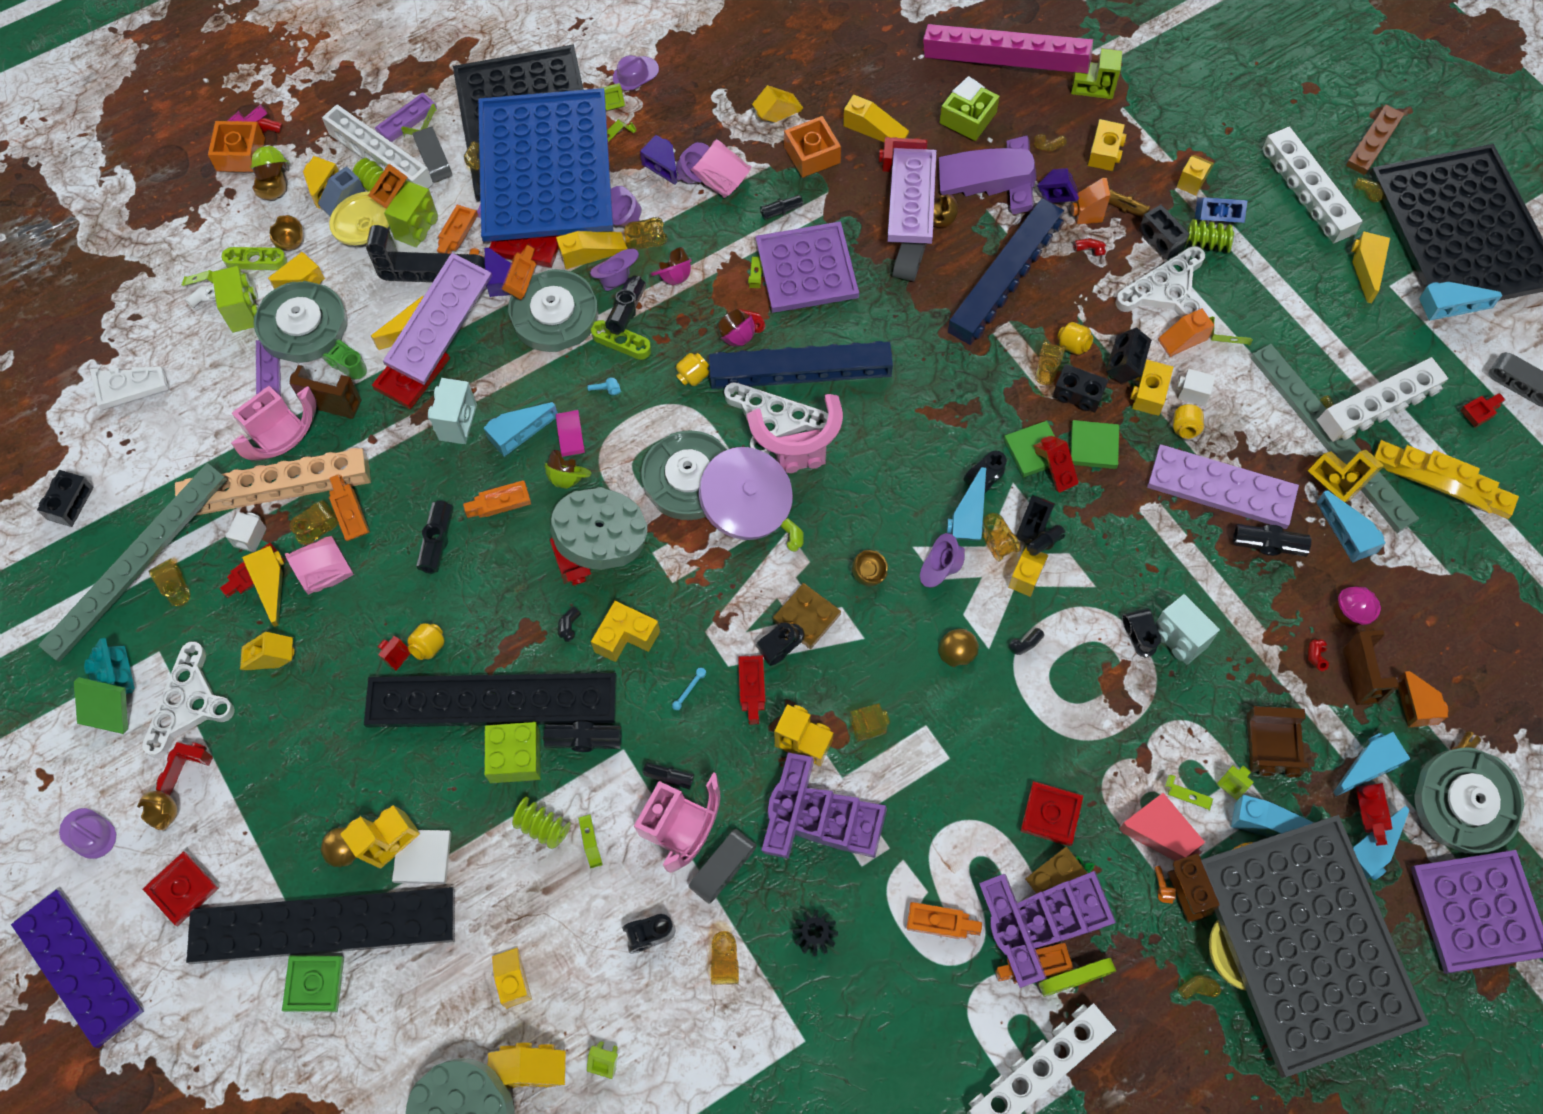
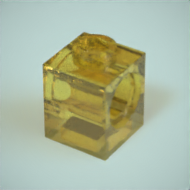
(869, 722)

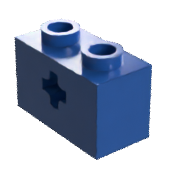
(1220, 209)

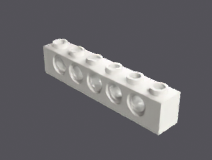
(374, 146)
(1311, 185)
(1382, 399)
(1097, 1030)

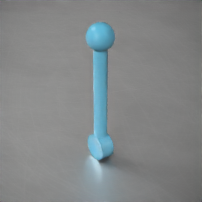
(700, 673)

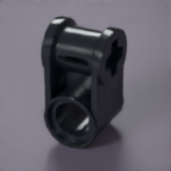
(995, 468)
(1141, 628)
(777, 644)
(647, 933)

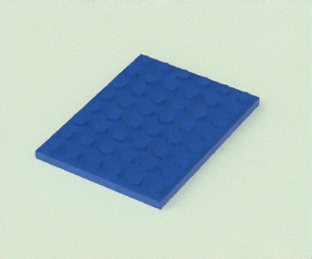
(544, 165)

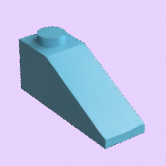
(1454, 299)
(516, 427)
(968, 516)
(1353, 530)
(1376, 759)
(1264, 817)
(1373, 857)

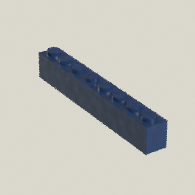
(1006, 271)
(801, 364)

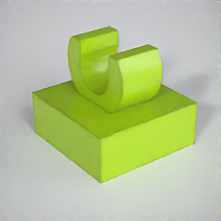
(613, 96)
(1236, 781)
(602, 1061)

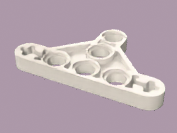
(1159, 292)
(783, 420)
(182, 714)

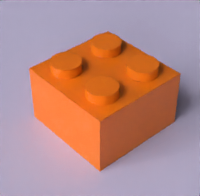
(234, 145)
(812, 146)

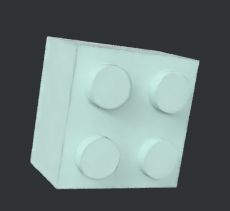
(452, 410)
(1186, 629)

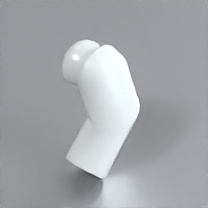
(203, 293)

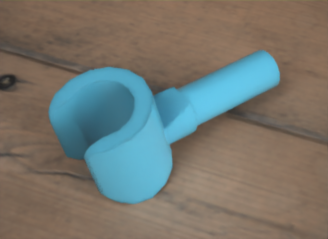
(611, 385)

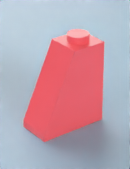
(1163, 829)

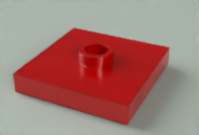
(1052, 813)
(180, 888)

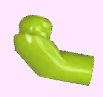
(796, 535)

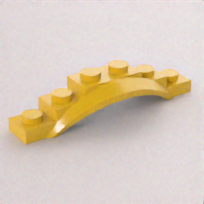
(1447, 476)

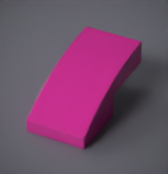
(253, 116)
(570, 433)

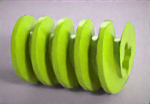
(368, 172)
(1210, 235)
(539, 825)

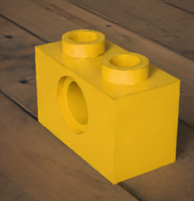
(1106, 145)
(1152, 399)

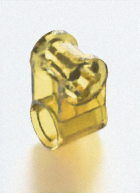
(643, 233)
(1049, 359)
(314, 521)
(999, 541)
(170, 582)
(724, 963)

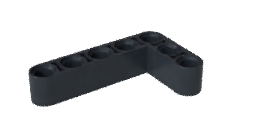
(406, 266)

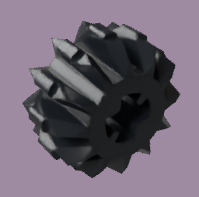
(811, 941)

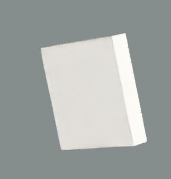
(424, 859)

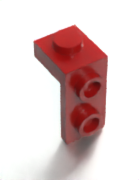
(891, 143)
(1059, 461)
(569, 571)
(176, 761)

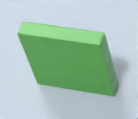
(1094, 444)
(1022, 449)
(101, 705)
(313, 984)

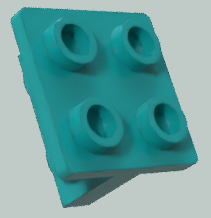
(109, 666)

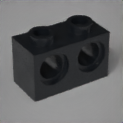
(1164, 232)
(1128, 355)
(1082, 383)
(68, 499)

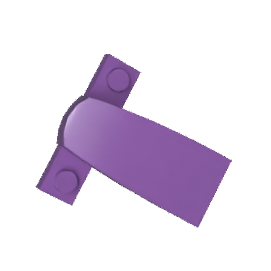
(992, 172)
(819, 815)
(1043, 919)

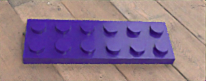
(77, 968)

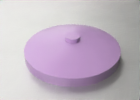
(745, 493)

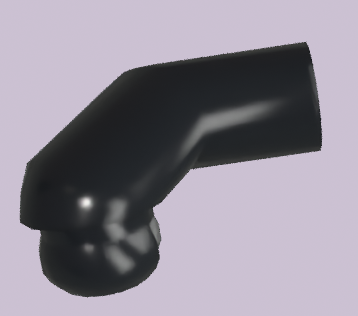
(565, 624)
(1029, 643)

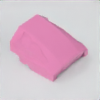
(721, 169)
(319, 565)

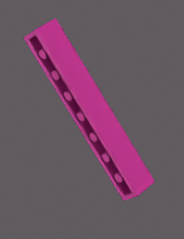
(1008, 48)

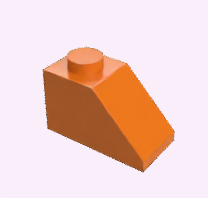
(387, 186)
(1092, 203)
(1187, 332)
(1421, 701)

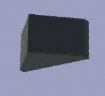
(1034, 519)

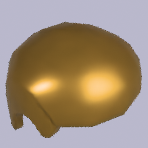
(270, 188)
(945, 211)
(286, 233)
(869, 568)
(958, 647)
(158, 809)
(335, 849)

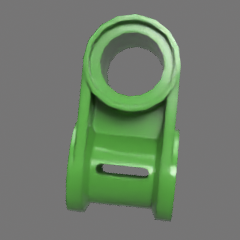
(346, 360)

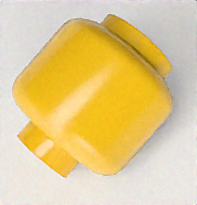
(1075, 338)
(692, 369)
(1188, 421)
(425, 641)

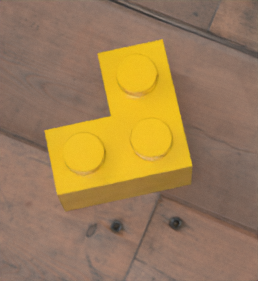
(1345, 479)
(623, 626)
(799, 736)
(382, 839)
(529, 1066)

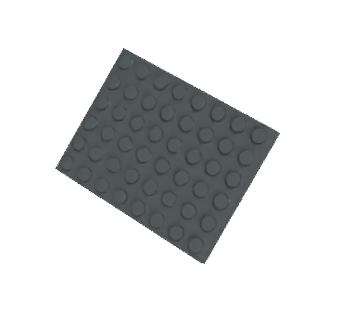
(1312, 946)

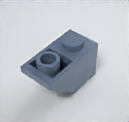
(339, 188)

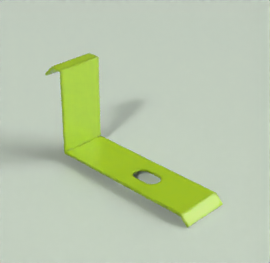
(617, 126)
(405, 130)
(206, 275)
(755, 278)
(1224, 338)
(1183, 794)
(589, 842)

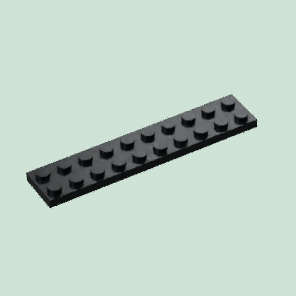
(490, 700)
(321, 925)

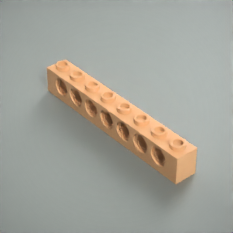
(286, 485)

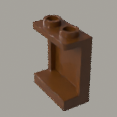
(337, 399)
(1364, 671)
(1276, 741)
(1193, 888)

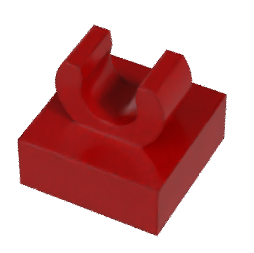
(393, 652)

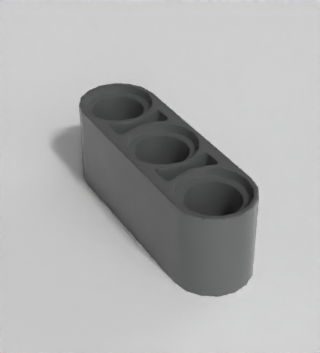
(432, 154)
(909, 260)
(1518, 377)
(722, 866)

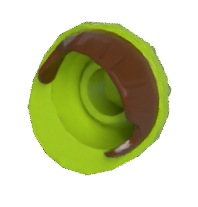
(268, 162)
(562, 472)

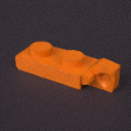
(456, 229)
(520, 273)
(498, 500)
(347, 509)
(941, 921)
(1053, 959)

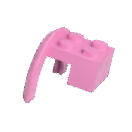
(272, 424)
(799, 449)
(678, 823)

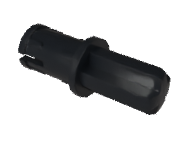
(780, 207)
(1046, 540)
(669, 775)

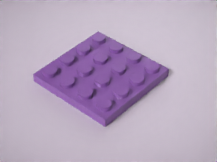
(806, 267)
(1480, 911)

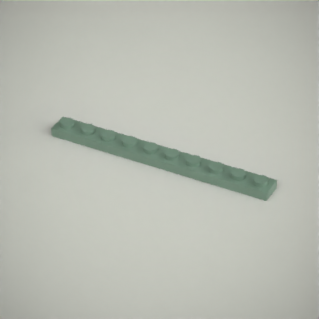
(1309, 409)
(132, 562)

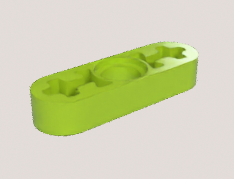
(246, 253)
(626, 348)
(1077, 977)

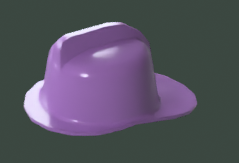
(635, 71)
(688, 160)
(624, 206)
(616, 269)
(943, 560)
(87, 833)

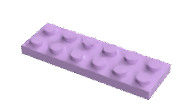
(912, 196)
(437, 318)
(1223, 486)

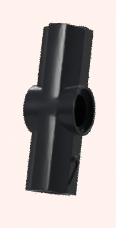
(625, 305)
(1272, 540)
(432, 549)
(582, 736)

